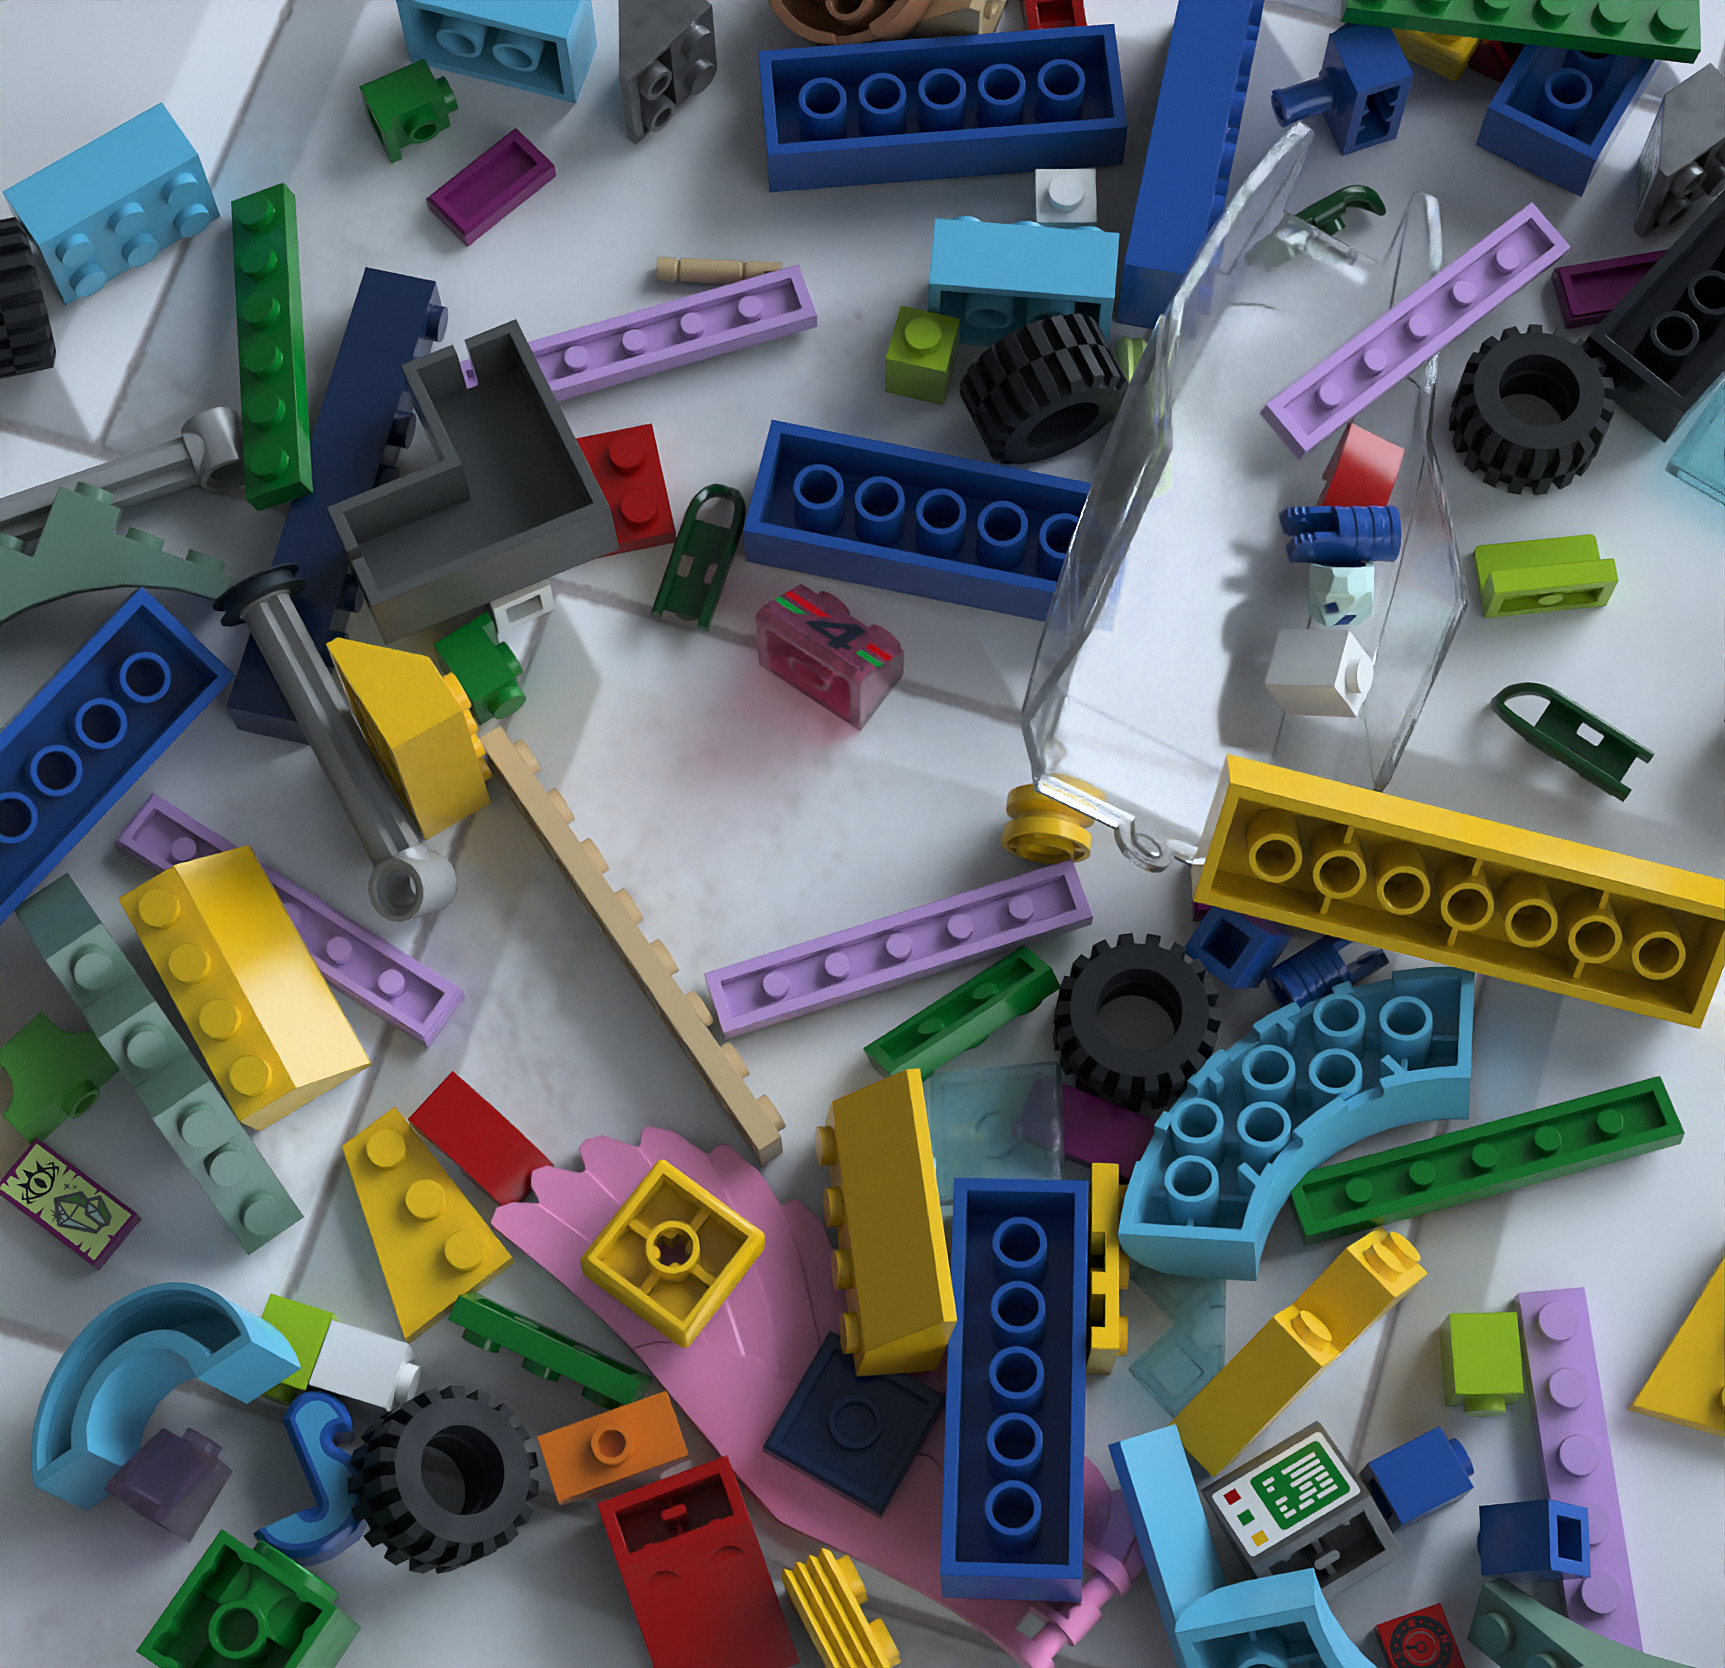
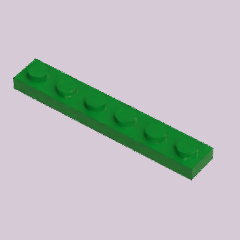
(1616, 27)
(271, 348)
(1484, 1160)

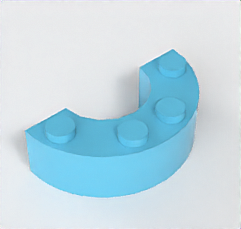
(131, 1361)

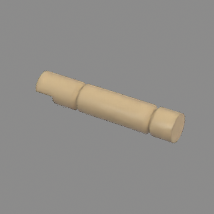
(711, 270)

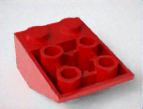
(698, 1572)

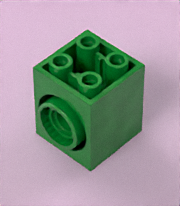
(250, 1613)

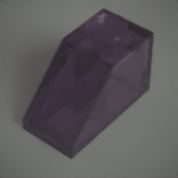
(172, 1481)

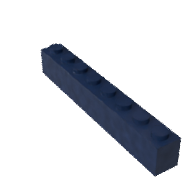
(352, 451)

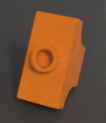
(614, 1450)

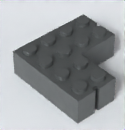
(495, 510)

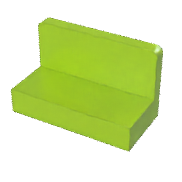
(1543, 575)

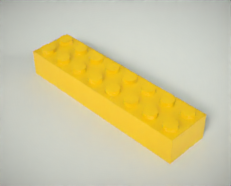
(1462, 891)

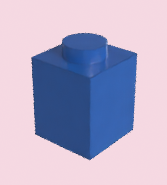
(1237, 946)
(1418, 1478)
(1534, 1541)

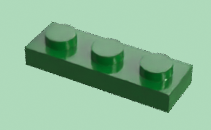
(965, 1015)
(548, 1351)

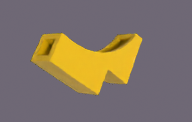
(1297, 1347)

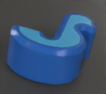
(318, 1534)

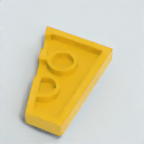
(420, 1224)
(1105, 1271)
(1690, 1373)

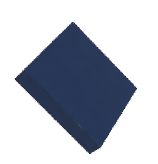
(854, 1429)

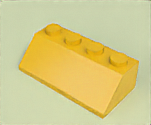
(416, 731)
(245, 984)
(887, 1228)

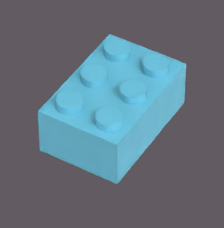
(506, 42)
(113, 203)
(1019, 274)

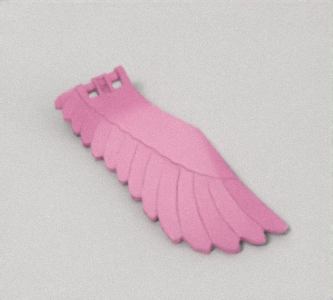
(755, 1355)

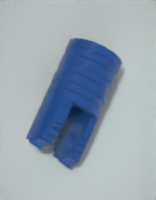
(1342, 533)
(1318, 968)

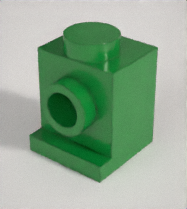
(407, 107)
(483, 668)

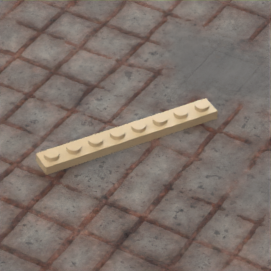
(647, 963)

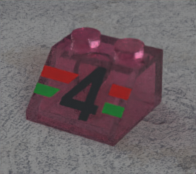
(828, 653)

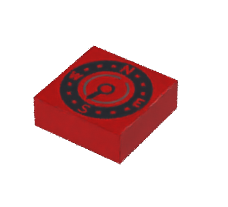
(1419, 1640)

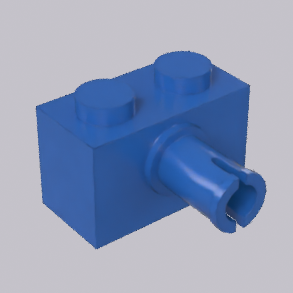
(1357, 89)

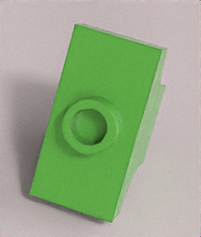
(52, 1076)

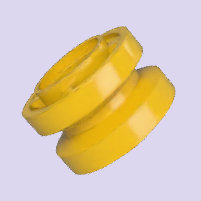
(1044, 828)

